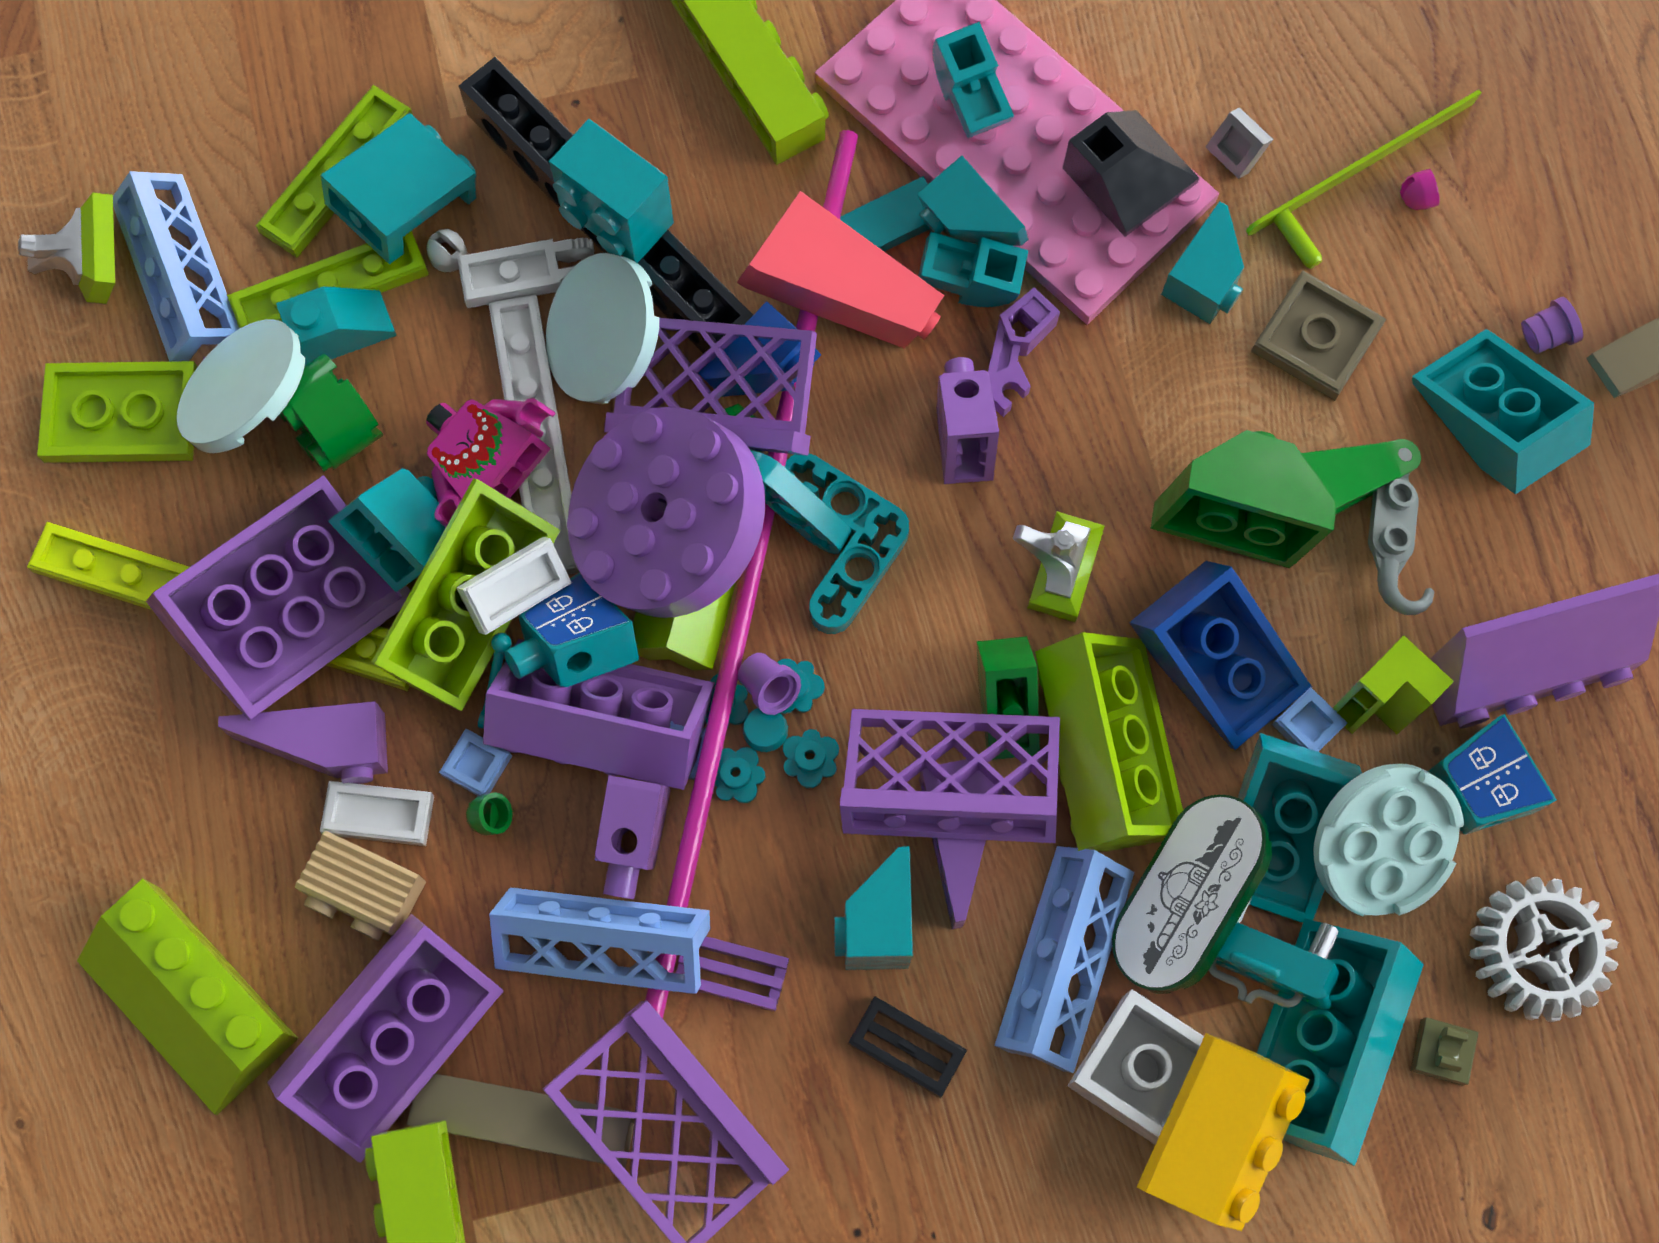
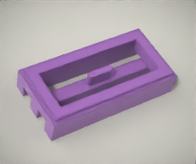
(774, 982)

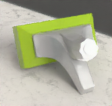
(80, 249)
(1065, 563)

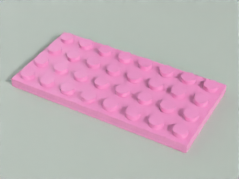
(893, 90)

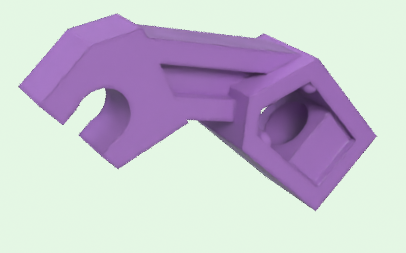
(1005, 372)

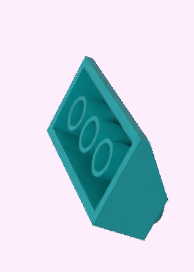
(1345, 1046)

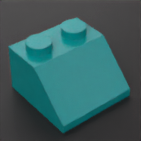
(878, 919)

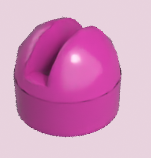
(1420, 190)

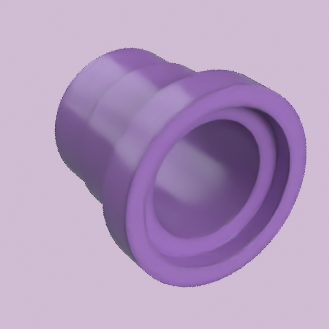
(1553, 326)
(770, 684)

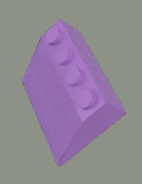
(276, 601)
(1547, 652)

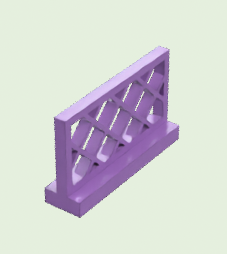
(756, 433)
(955, 812)
(703, 1097)

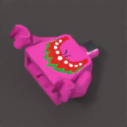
(486, 444)

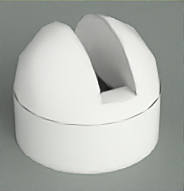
(439, 256)

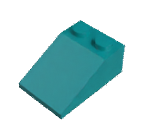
(1506, 410)
(1291, 793)

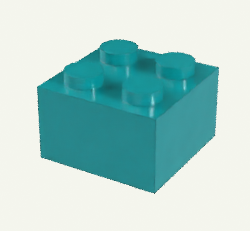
(611, 192)

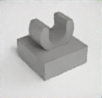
(1239, 143)

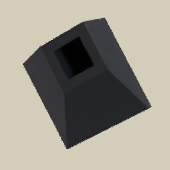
(1126, 168)

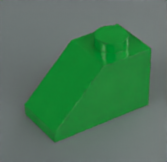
(1009, 685)

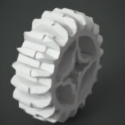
(1554, 967)

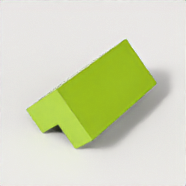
(685, 639)
(1394, 689)

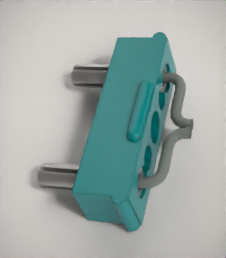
(1279, 965)

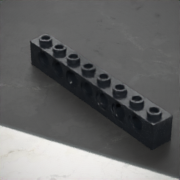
(533, 136)

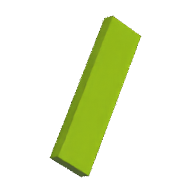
(301, 207)
(353, 269)

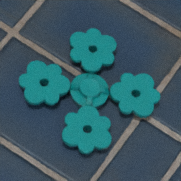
(767, 734)

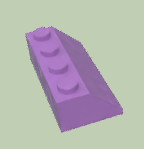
(603, 723)
(384, 1038)

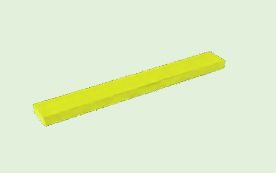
(136, 575)

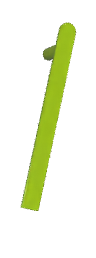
(1287, 222)

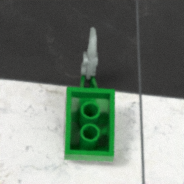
(1280, 503)

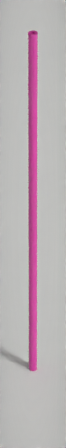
(738, 630)

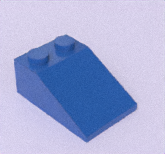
(1221, 652)

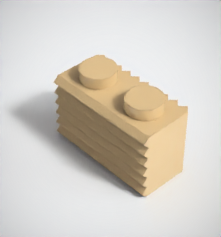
(359, 885)

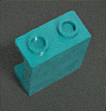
(397, 184)

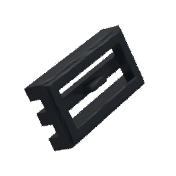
(867, 1024)

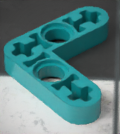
(801, 506)
(863, 526)

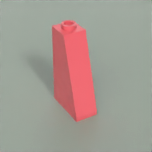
(841, 276)

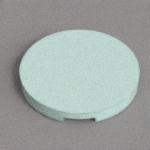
(601, 328)
(240, 385)
(1388, 840)

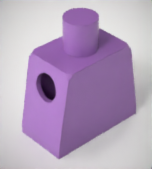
(966, 423)
(627, 807)

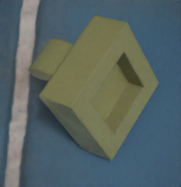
(1444, 1051)

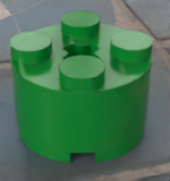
(329, 415)

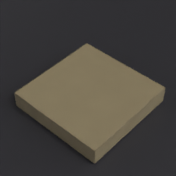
(1318, 335)

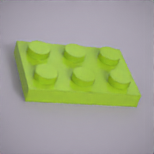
(113, 412)

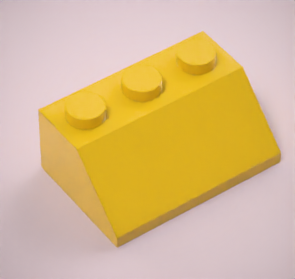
(1224, 1133)

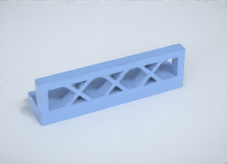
(157, 261)
(604, 923)
(1058, 952)

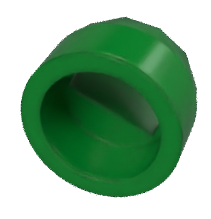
(489, 814)

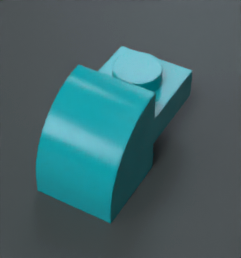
(968, 78)
(980, 273)

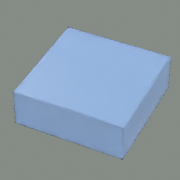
(1309, 722)
(475, 764)

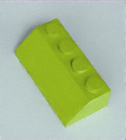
(433, 636)
(1110, 741)
(183, 995)

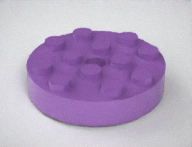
(666, 512)

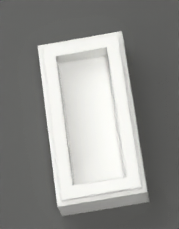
(514, 585)
(377, 813)

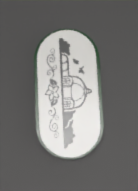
(1192, 894)

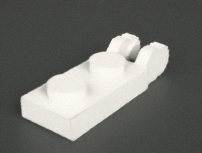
(518, 270)

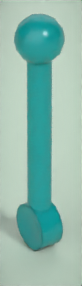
(500, 643)

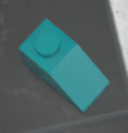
(968, 208)
(1208, 269)
(336, 320)

